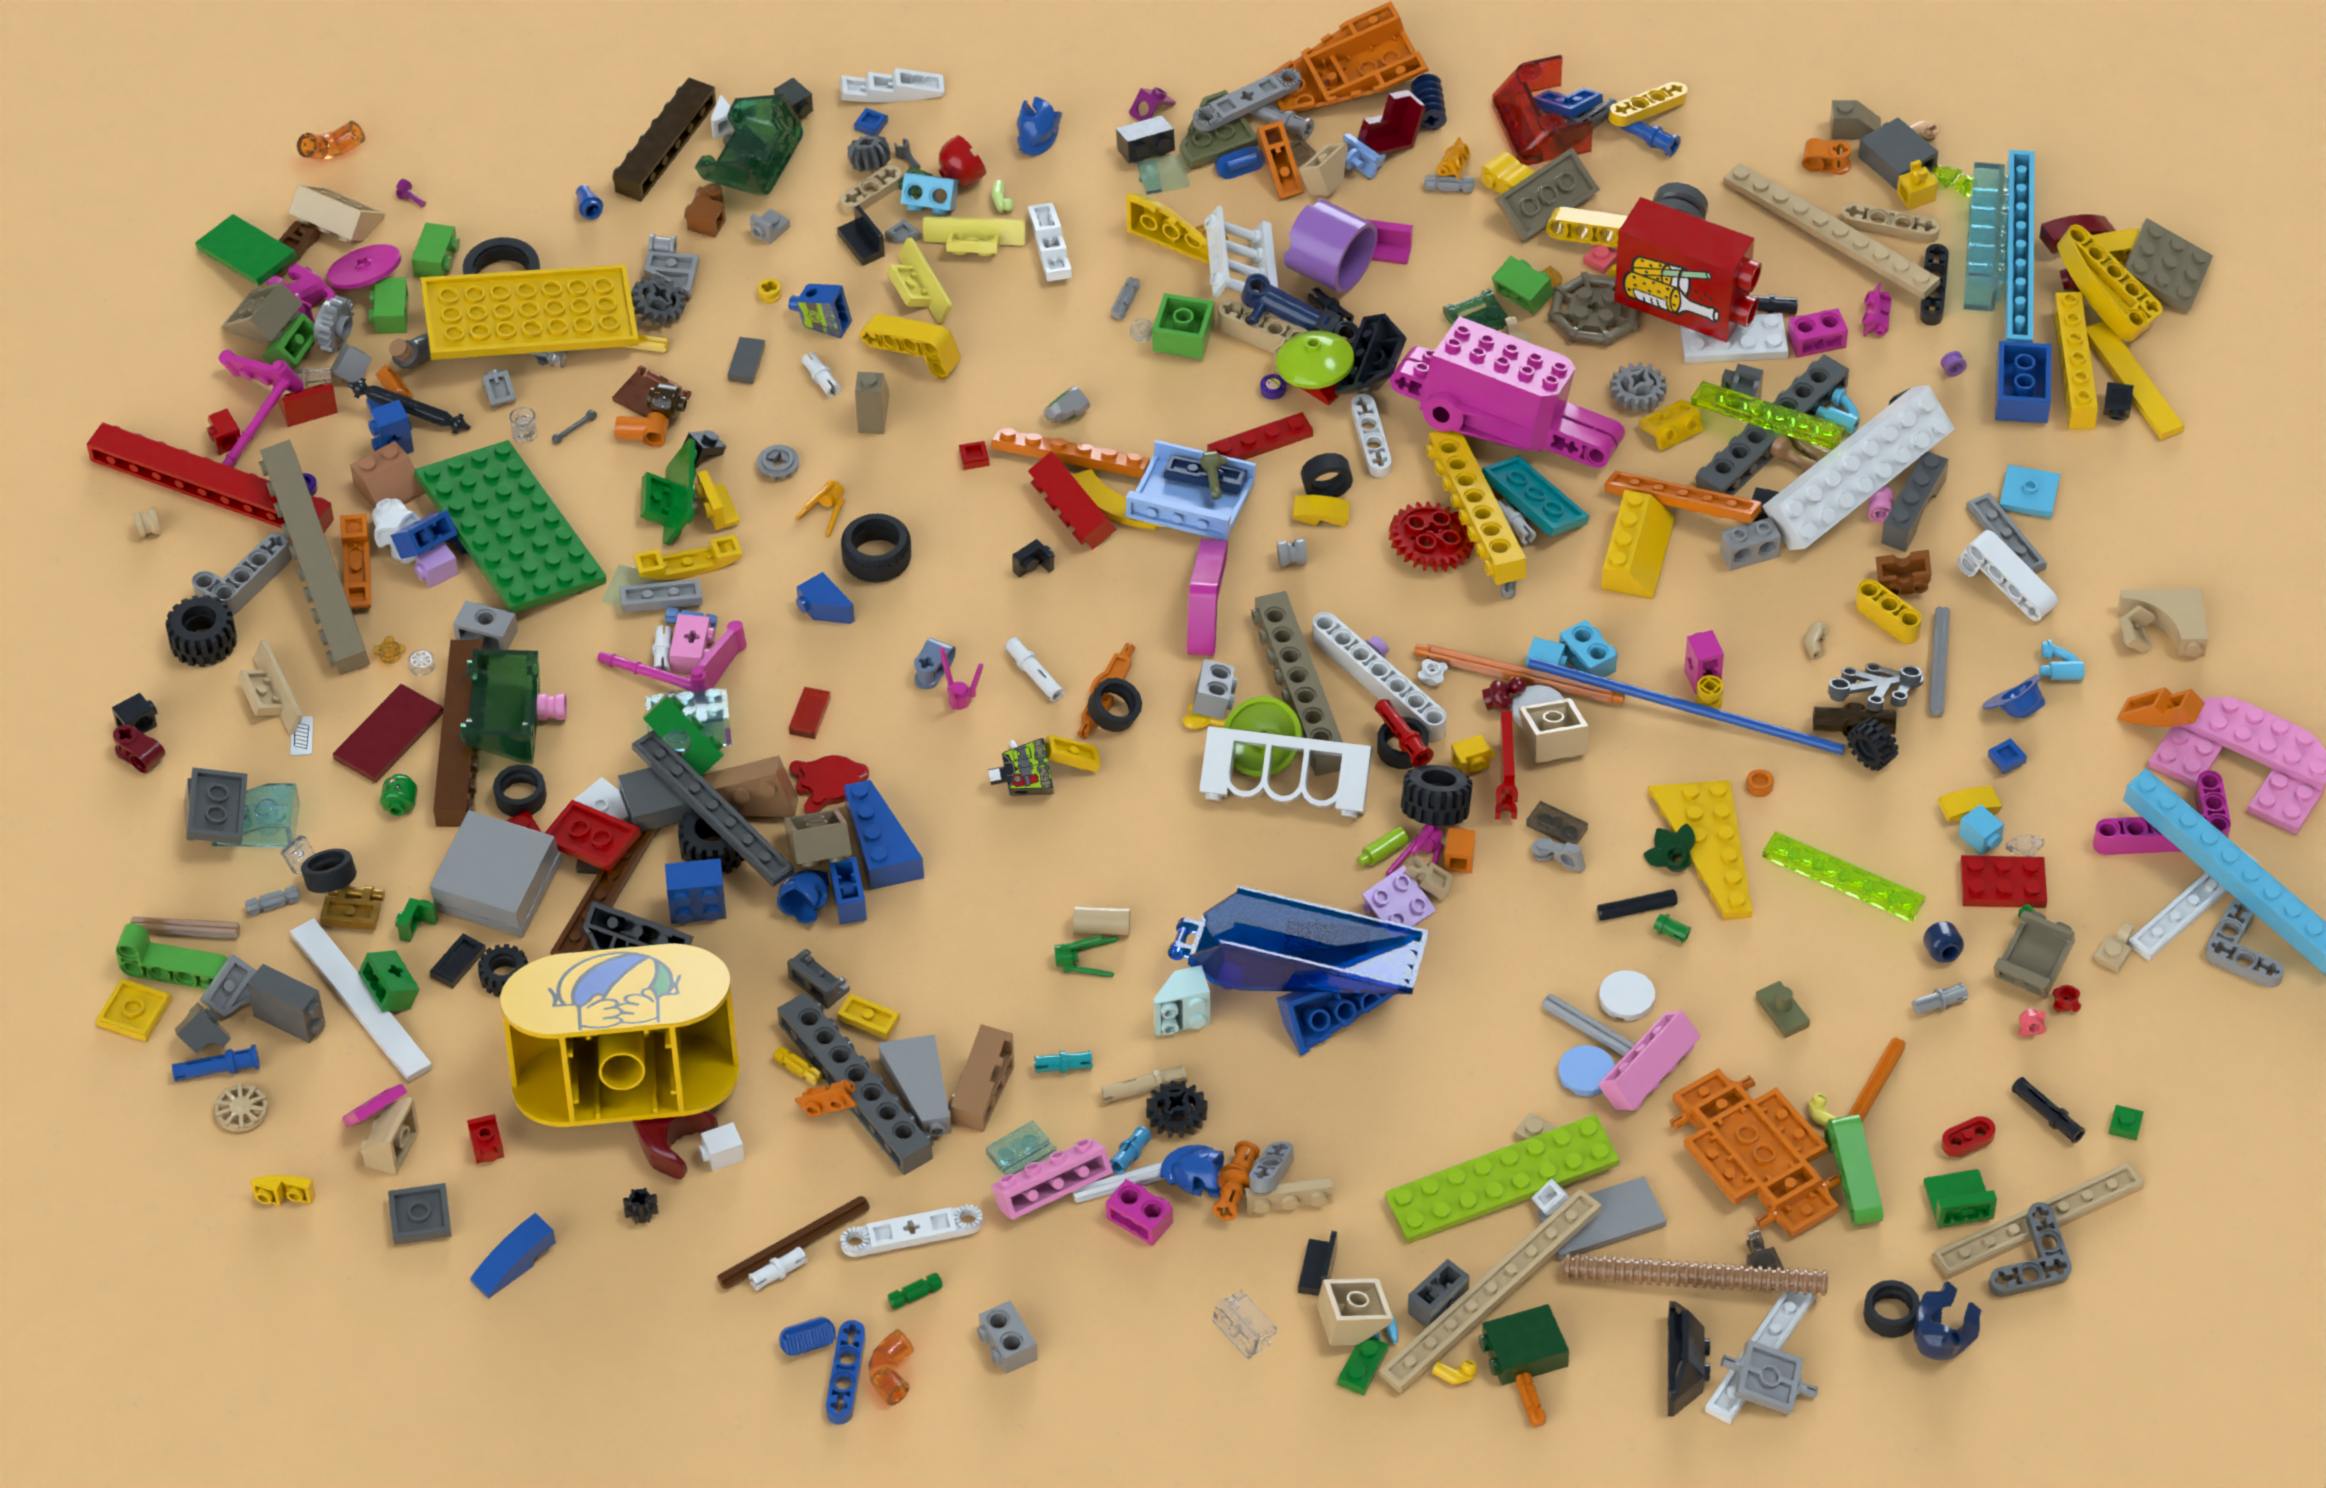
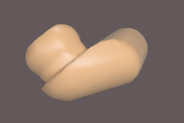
(1926, 129)

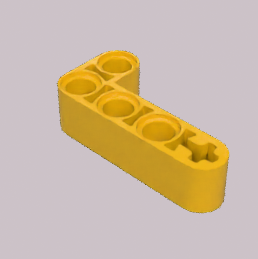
(914, 338)

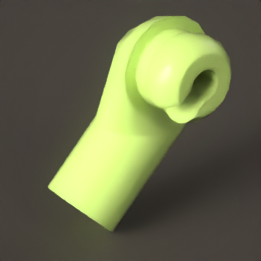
(998, 197)

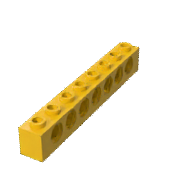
(1476, 506)

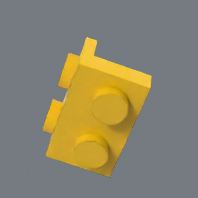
(716, 502)

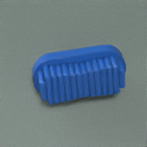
(1239, 162)
(807, 1336)

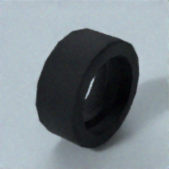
(1325, 464)
(1125, 691)
(1393, 757)
(514, 775)
(328, 870)
(1895, 1290)

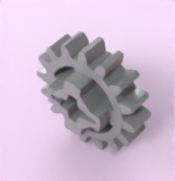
(1638, 386)

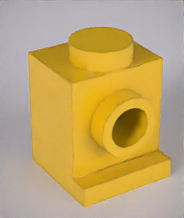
(1471, 754)

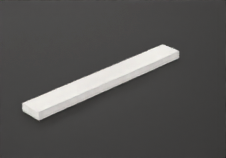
(354, 993)

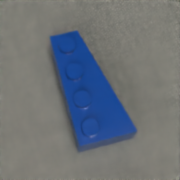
(881, 841)

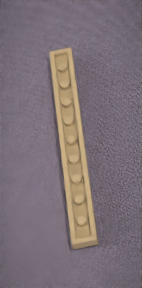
(1832, 231)
(1490, 1290)

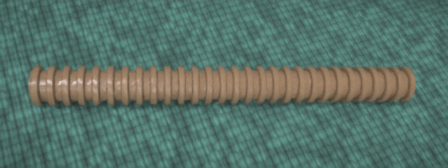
(1696, 1274)

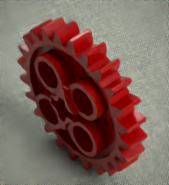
(1430, 537)

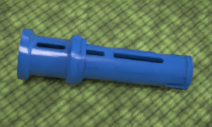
(1654, 136)
(230, 1062)

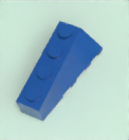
(1317, 1015)

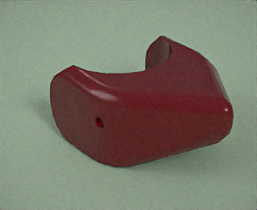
(659, 1134)

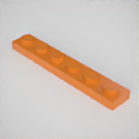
(1070, 453)
(1686, 497)

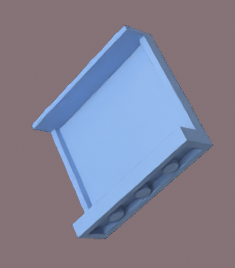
(1185, 504)

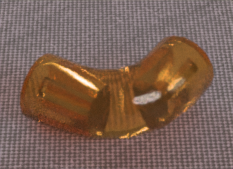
(331, 143)
(884, 1367)

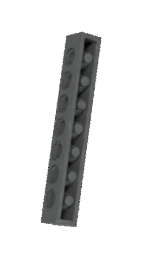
(1751, 449)
(826, 1050)

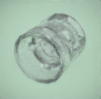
(523, 425)

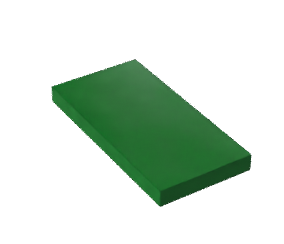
(246, 249)

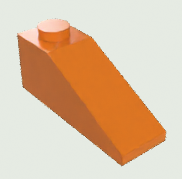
(1279, 159)

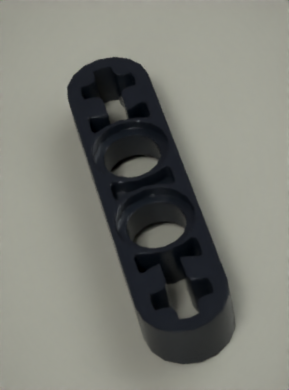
(1939, 301)

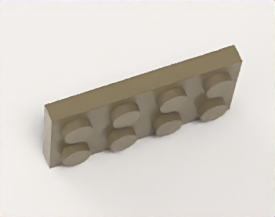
(1555, 185)

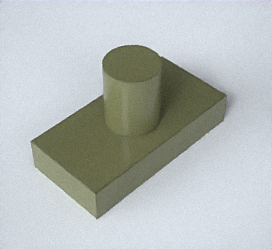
(1782, 1009)

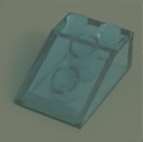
(269, 816)

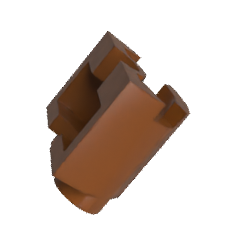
(1906, 574)

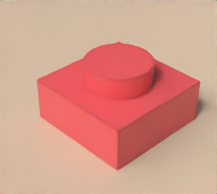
(1600, 258)

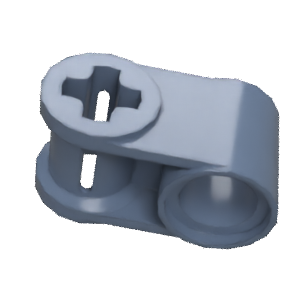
(929, 663)

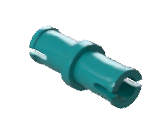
(1063, 1062)

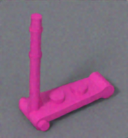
(277, 375)
(707, 671)

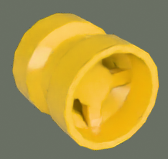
(1710, 691)

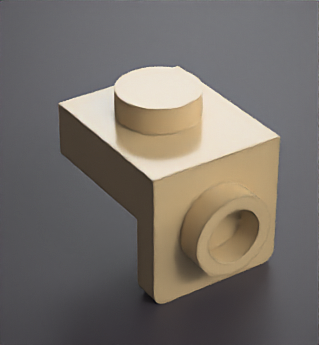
(2133, 628)

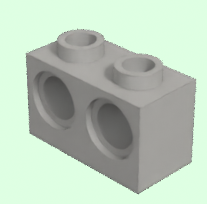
(1750, 544)
(1214, 689)
(1011, 1335)

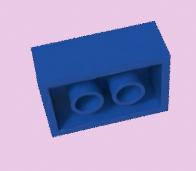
(2023, 382)

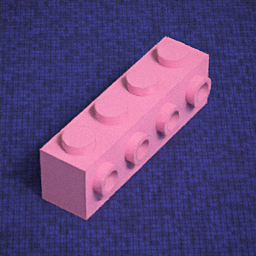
(1649, 1061)
(1051, 1178)

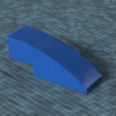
(513, 1255)

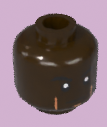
(667, 400)

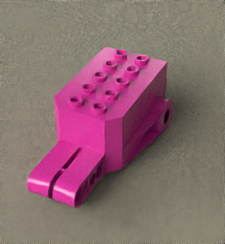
(1504, 394)

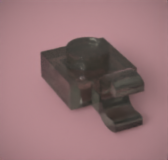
(1760, 1255)

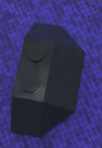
(1375, 355)
(619, 929)
(1685, 1358)

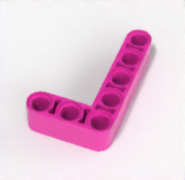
(1204, 595)
(2137, 836)

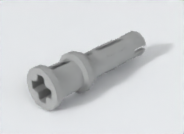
(1291, 121)

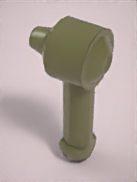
(1211, 463)

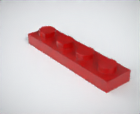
(1264, 438)

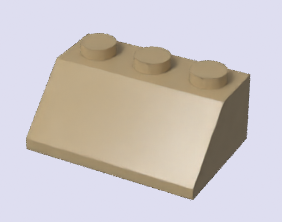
(334, 213)

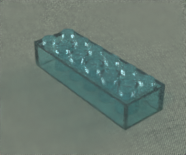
(1986, 237)

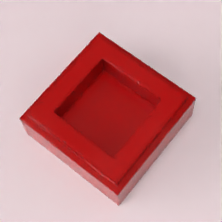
(974, 455)

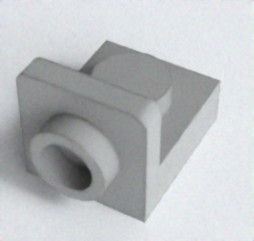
(769, 225)
(498, 387)

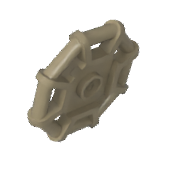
(1590, 325)

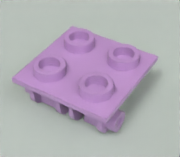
(1398, 899)

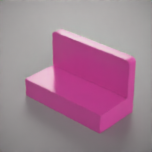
(1393, 242)

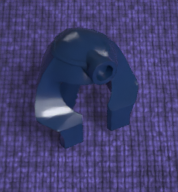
(1939, 1340)

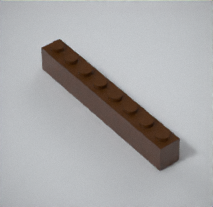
(456, 760)

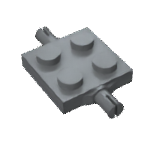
(1768, 1377)

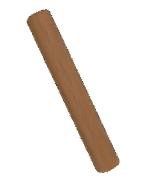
(188, 927)

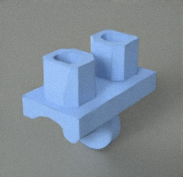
(1362, 157)

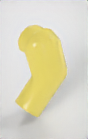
(1819, 1110)

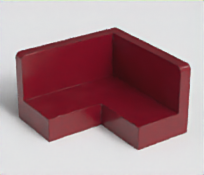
(1396, 127)

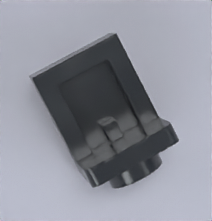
(2118, 400)
(707, 444)

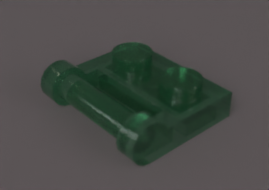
(1489, 316)

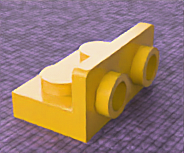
(1673, 424)

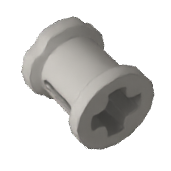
(662, 244)

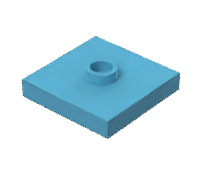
(2029, 491)

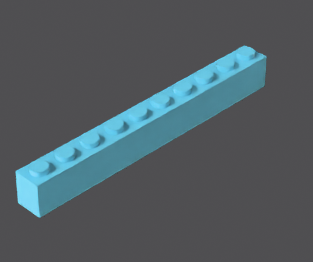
(2019, 247)
(2229, 866)

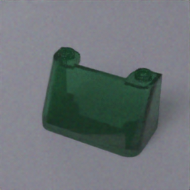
(759, 147)
(503, 703)

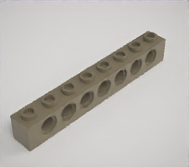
(1296, 674)

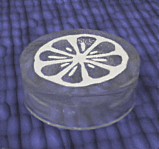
(421, 662)

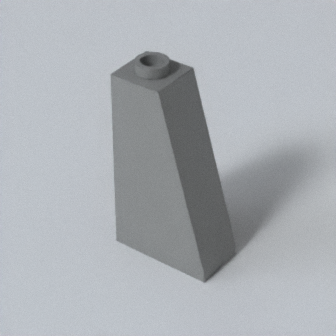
(918, 1080)

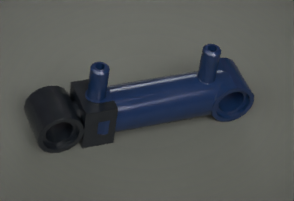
(1291, 309)

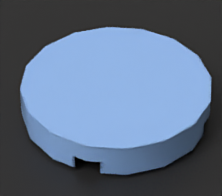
(1584, 1069)

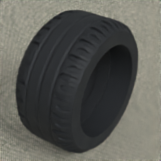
(878, 567)

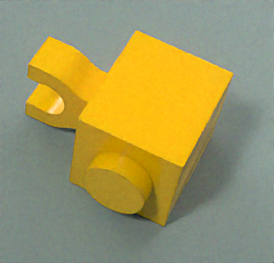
(1917, 186)

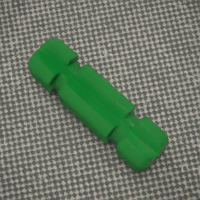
(915, 1290)

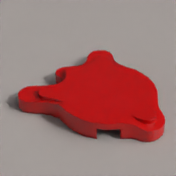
(826, 779)

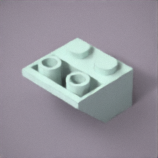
(1182, 1002)

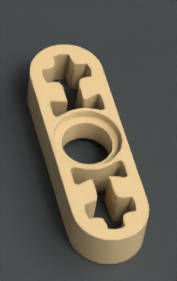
(876, 180)

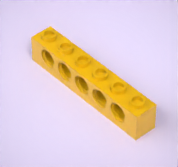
(2075, 360)

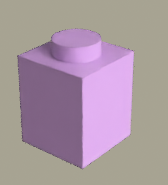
(436, 565)

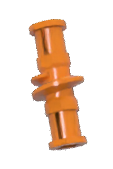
(1234, 1180)

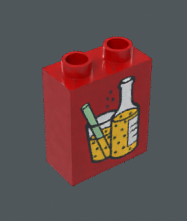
(1686, 270)

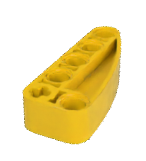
(2108, 285)

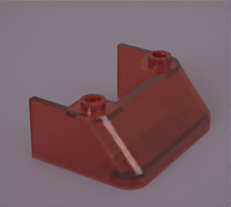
(1531, 135)

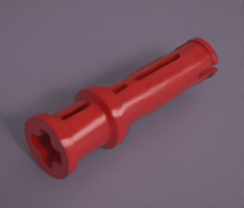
(1409, 740)

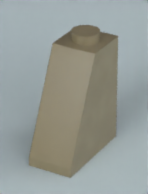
(871, 402)

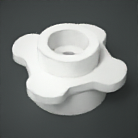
(1432, 672)

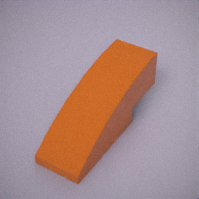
(2162, 708)

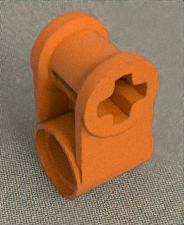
(1824, 155)

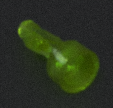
(1953, 177)

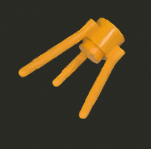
(828, 496)

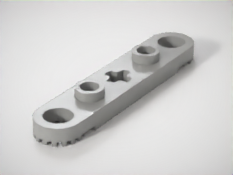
(1233, 106)

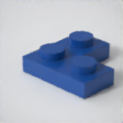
(1568, 105)

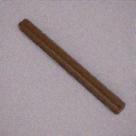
(797, 1239)

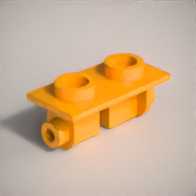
(1455, 160)

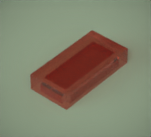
(809, 712)

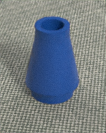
(589, 203)

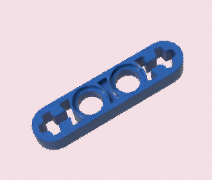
(842, 1371)

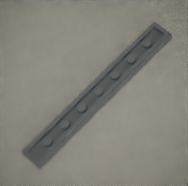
(713, 808)

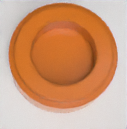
(1760, 783)

